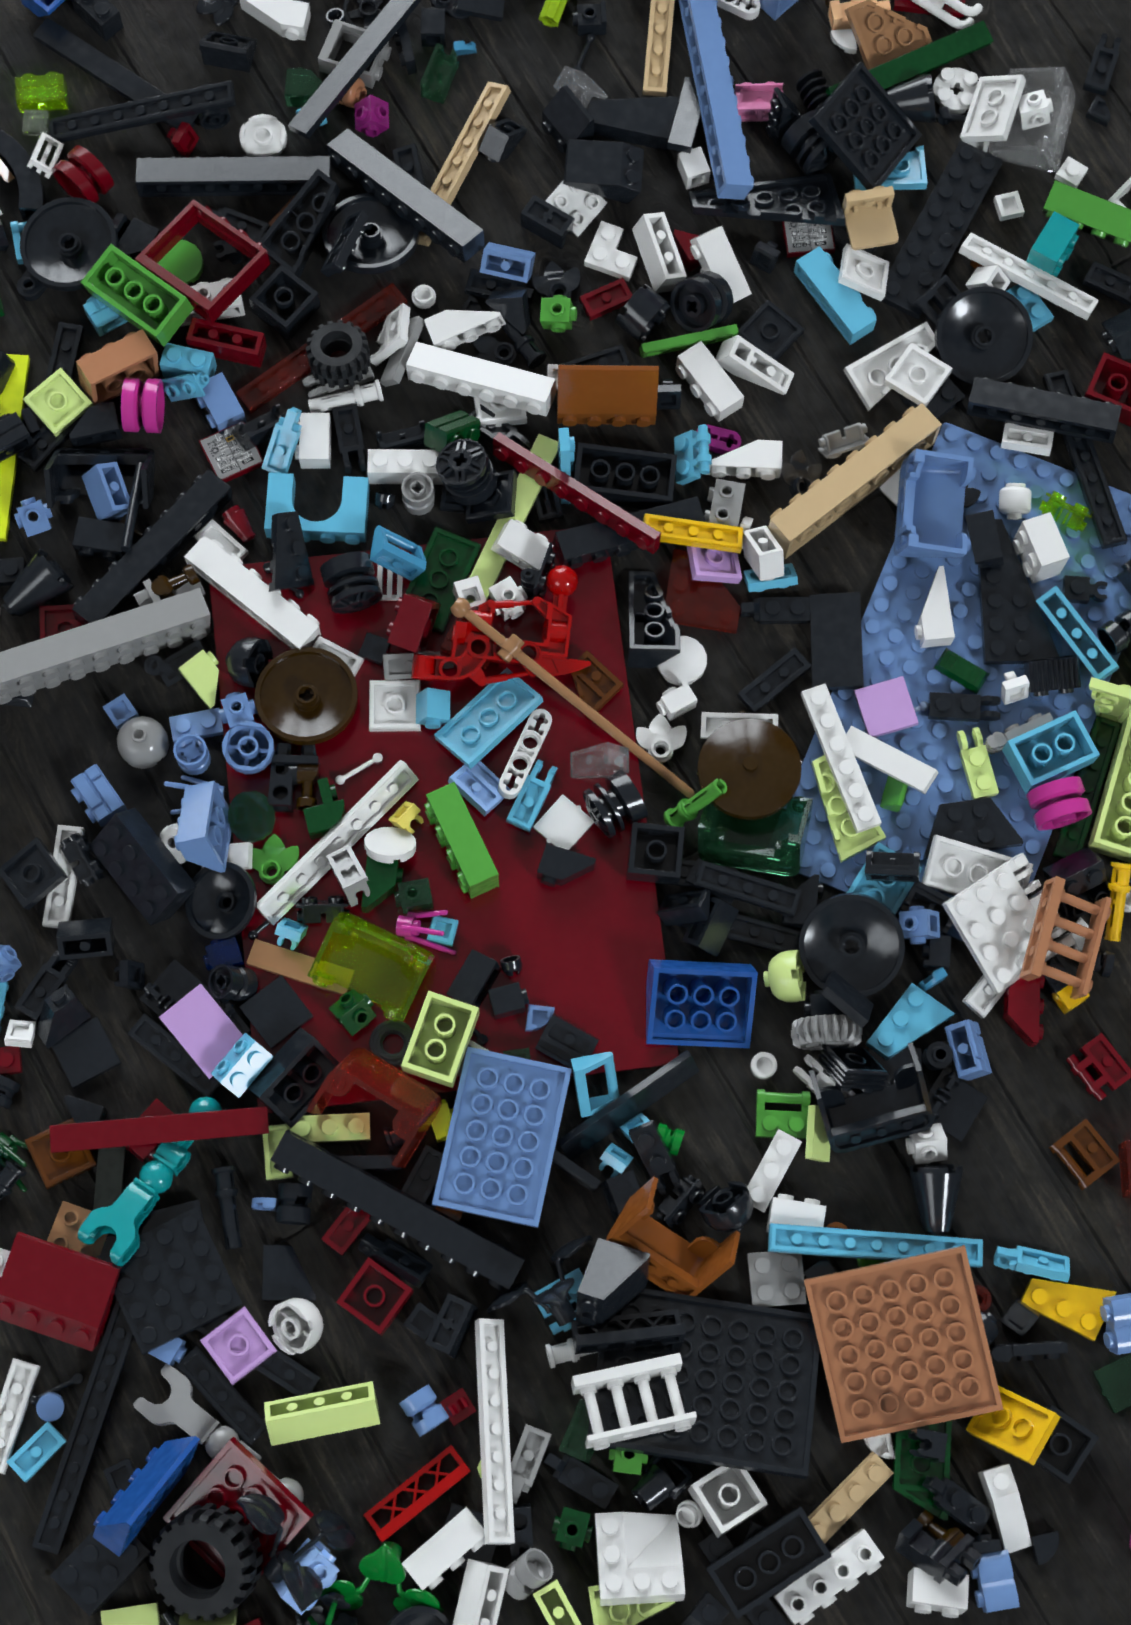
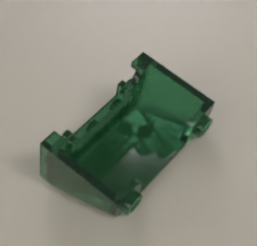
(758, 845)

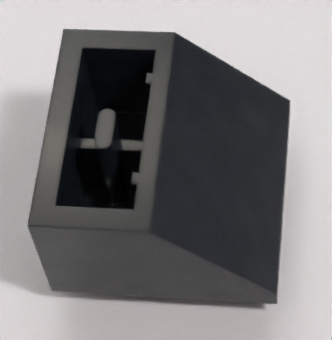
(1084, 879)

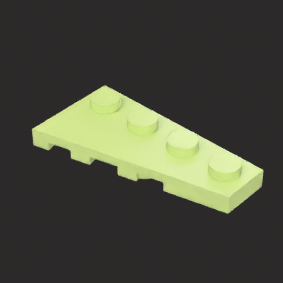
(844, 835)

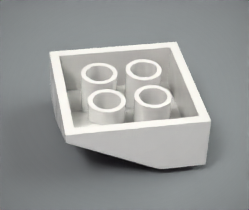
(638, 1558)

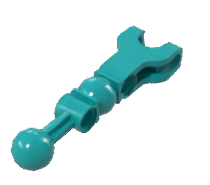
(141, 1195)

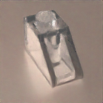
(599, 761)

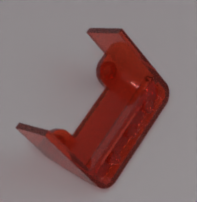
(414, 1101)

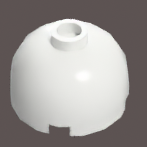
(296, 1325)

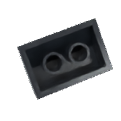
(293, 1077)

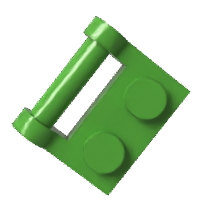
(790, 1122)

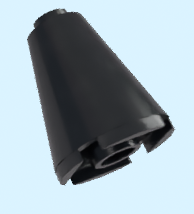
(916, 99)
(36, 585)
(936, 1195)

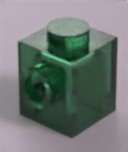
(414, 896)

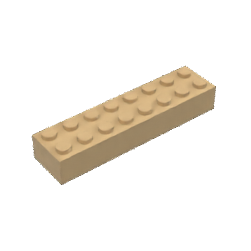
(853, 479)

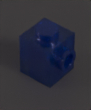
(223, 952)

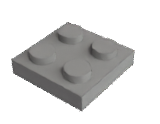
(776, 1279)

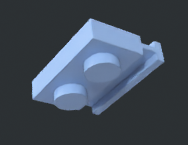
(478, 787)

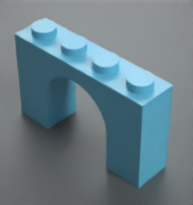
(345, 525)

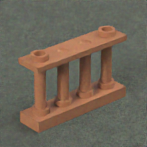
(1041, 940)

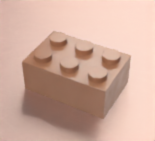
(104, 371)

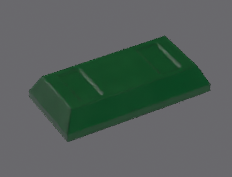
(961, 670)

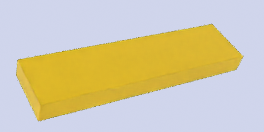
(696, 533)

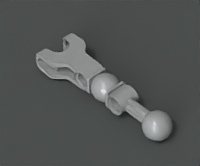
(195, 1421)

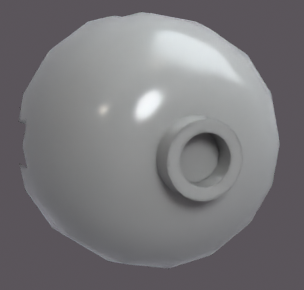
(142, 742)

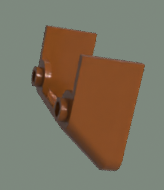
(674, 1261)

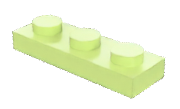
(334, 1127)

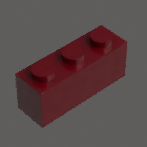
(227, 342)

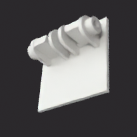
(578, 204)

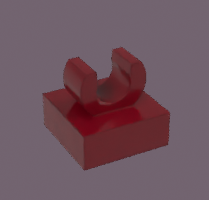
(183, 138)
(458, 1406)

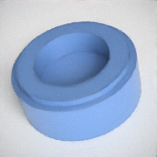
(50, 1406)

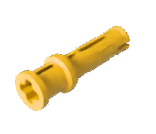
(1119, 888)

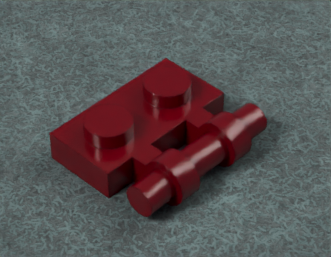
(1105, 1061)

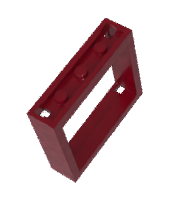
(177, 229)

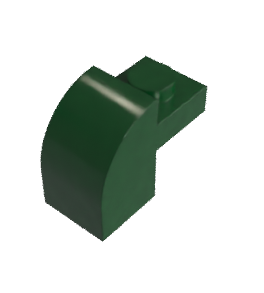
(327, 815)

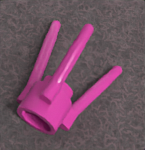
(410, 928)

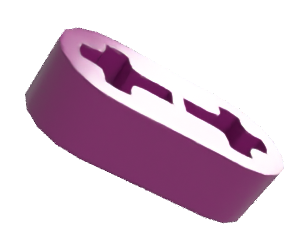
(719, 437)

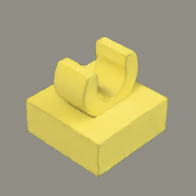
(404, 815)

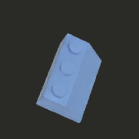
(204, 826)

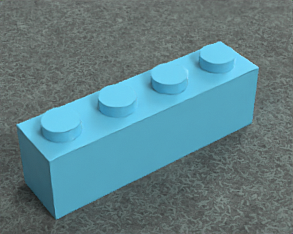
(838, 301)
(1077, 634)

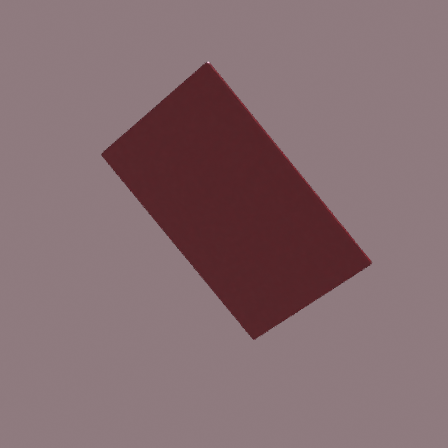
(578, 941)

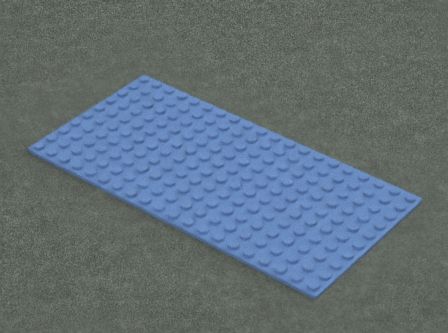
(894, 652)

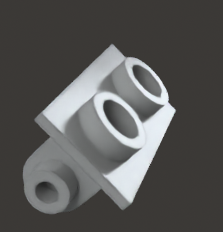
(833, 445)

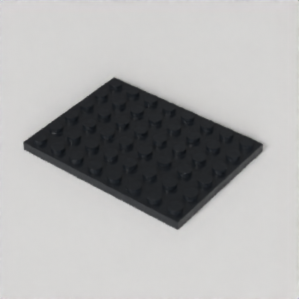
(743, 1374)

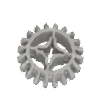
(825, 1030)

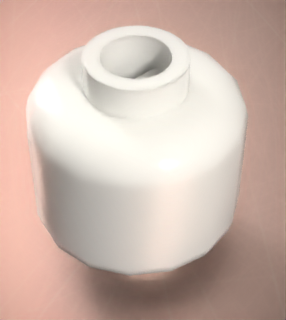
(1015, 500)

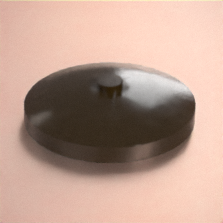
(306, 696)
(756, 765)

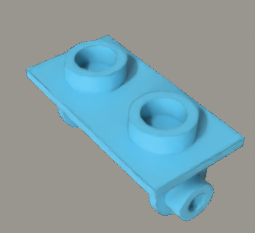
(185, 386)

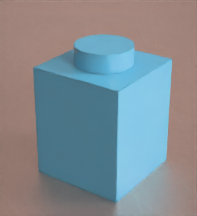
(432, 708)

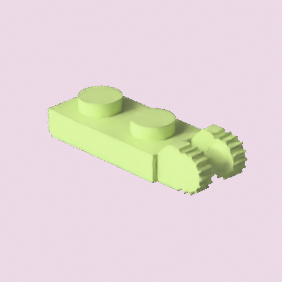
(977, 766)

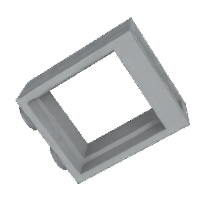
(351, 33)

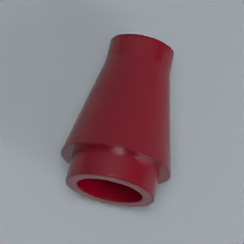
(238, 522)

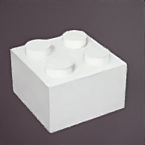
(1040, 548)
(727, 1498)

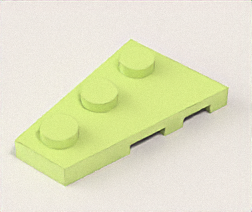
(1111, 699)
(622, 1614)

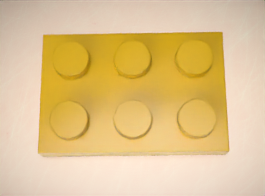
(1018, 1429)

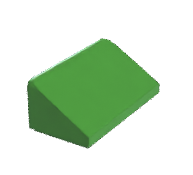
(893, 795)

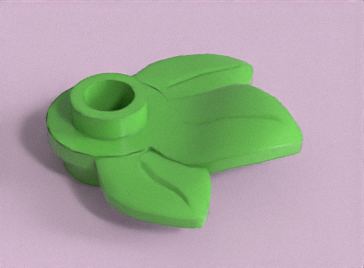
(274, 856)

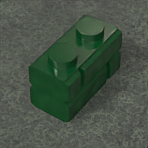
(451, 428)

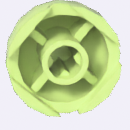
(786, 977)

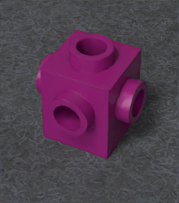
(371, 116)

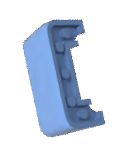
(932, 505)

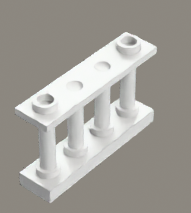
(640, 1374)

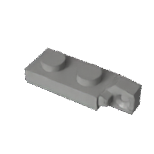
(400, 664)
(527, 1459)

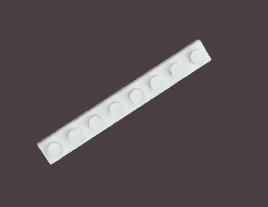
(346, 832)
(494, 1432)

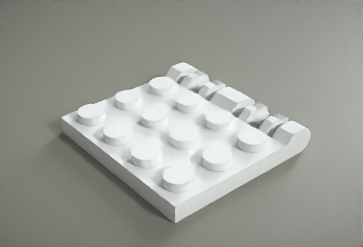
(998, 921)

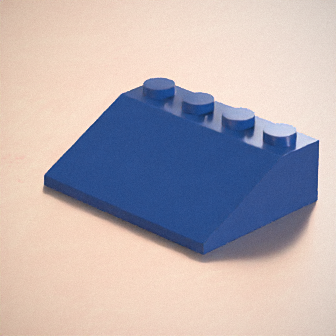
(700, 1003)
(144, 1494)

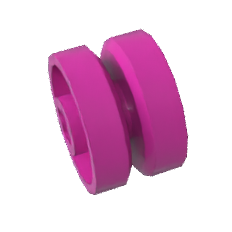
(142, 405)
(1059, 803)

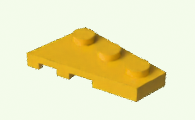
(1068, 1305)

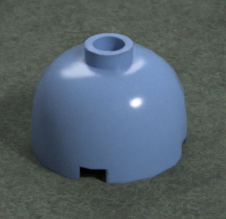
(248, 747)

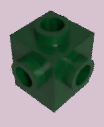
(353, 1011)
(568, 1517)

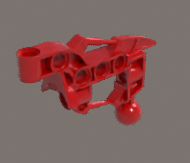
(549, 654)

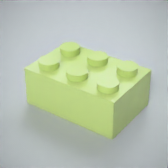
(440, 1039)

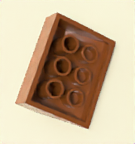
(607, 395)

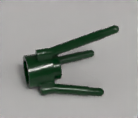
(8, 1150)

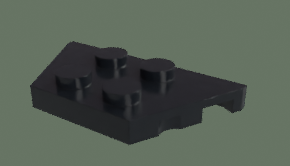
(974, 823)

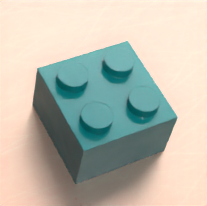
(1054, 244)

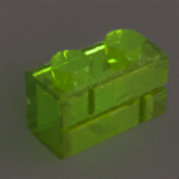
(41, 92)

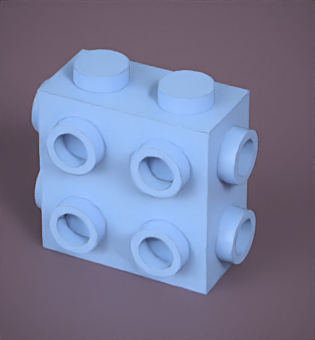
(318, 1559)

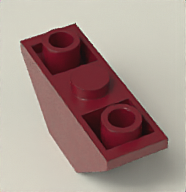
(1023, 1009)

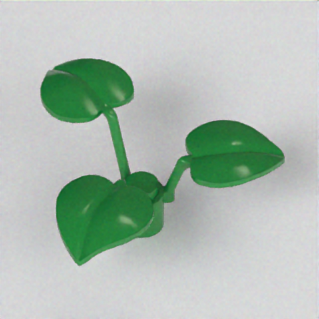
(383, 1566)

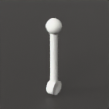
(377, 759)

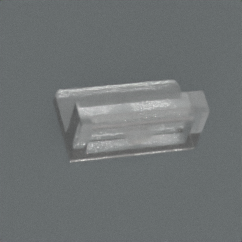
(580, 85)

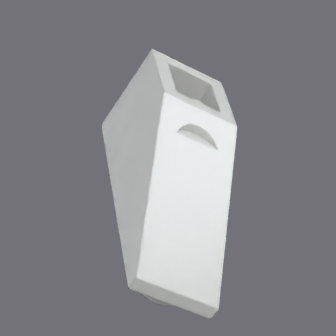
(461, 326)
(755, 459)

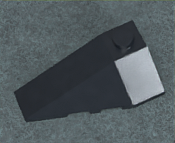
(651, 628)

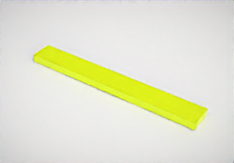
(10, 402)

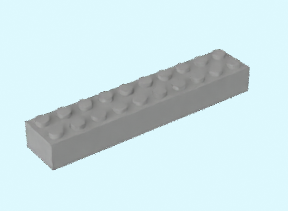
(103, 644)

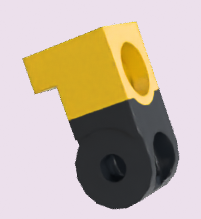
(1062, 992)

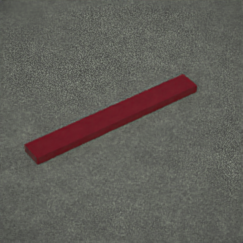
(158, 1129)

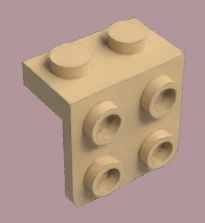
(870, 217)

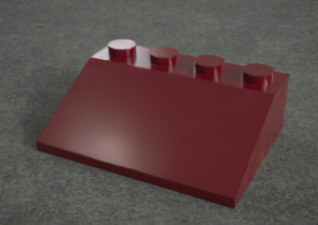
(57, 1291)

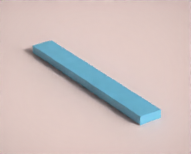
(864, 1244)

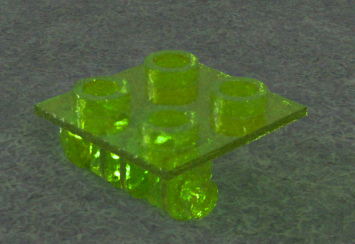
(1079, 511)

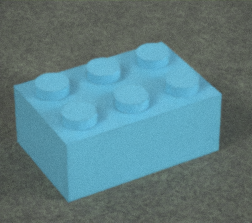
(1050, 751)

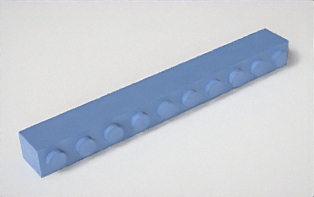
(716, 99)

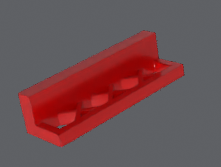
(421, 1503)

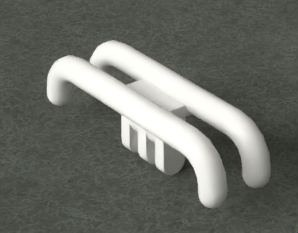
(935, 8)

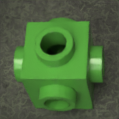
(557, 313)
(624, 1465)

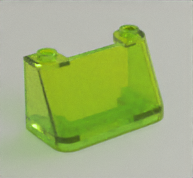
(372, 963)

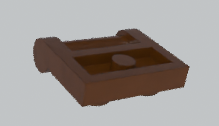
(1090, 1148)

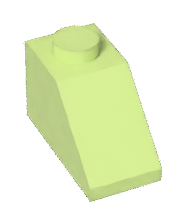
(202, 676)

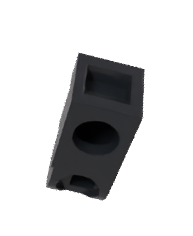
(522, 1530)

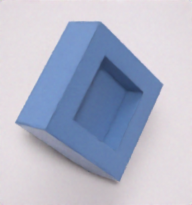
(120, 710)

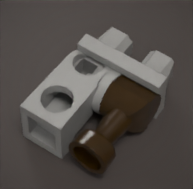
(165, 587)

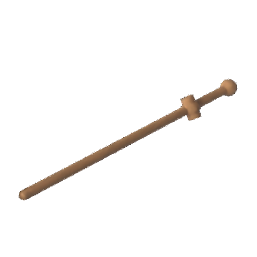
(511, 649)

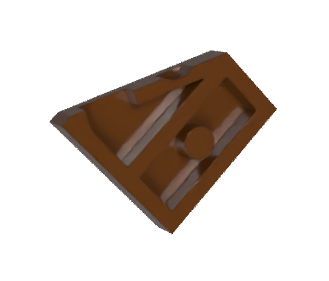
(595, 683)

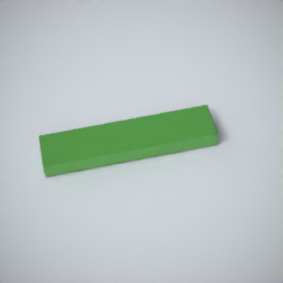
(687, 341)

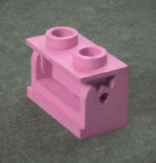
(755, 100)

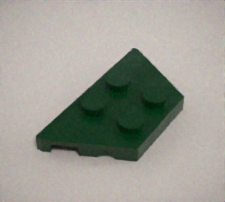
(911, 1471)

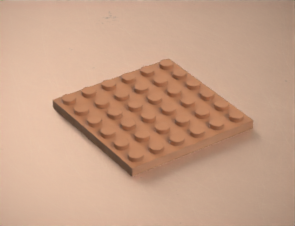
(903, 1344)

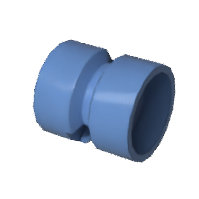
(192, 754)
(424, 1410)

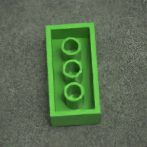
(1091, 212)
(137, 295)
(463, 842)

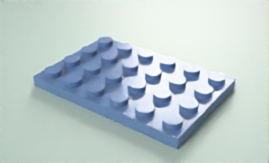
(502, 1137)

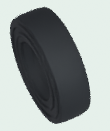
(381, 1032)

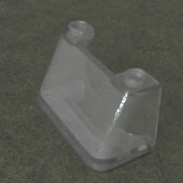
(1041, 145)

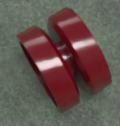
(83, 175)

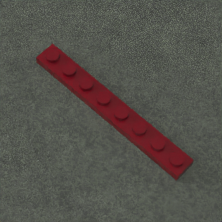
(576, 493)

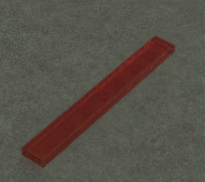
(296, 364)

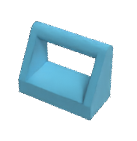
(585, 1064)

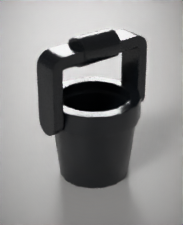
(657, 1486)

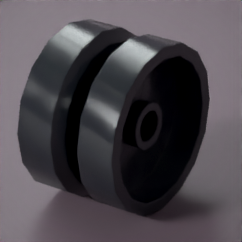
(701, 301)

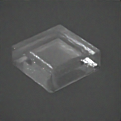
(35, 122)

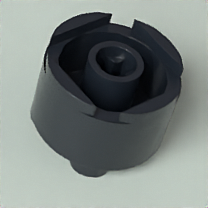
(642, 313)

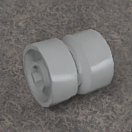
(418, 493)
(528, 1573)

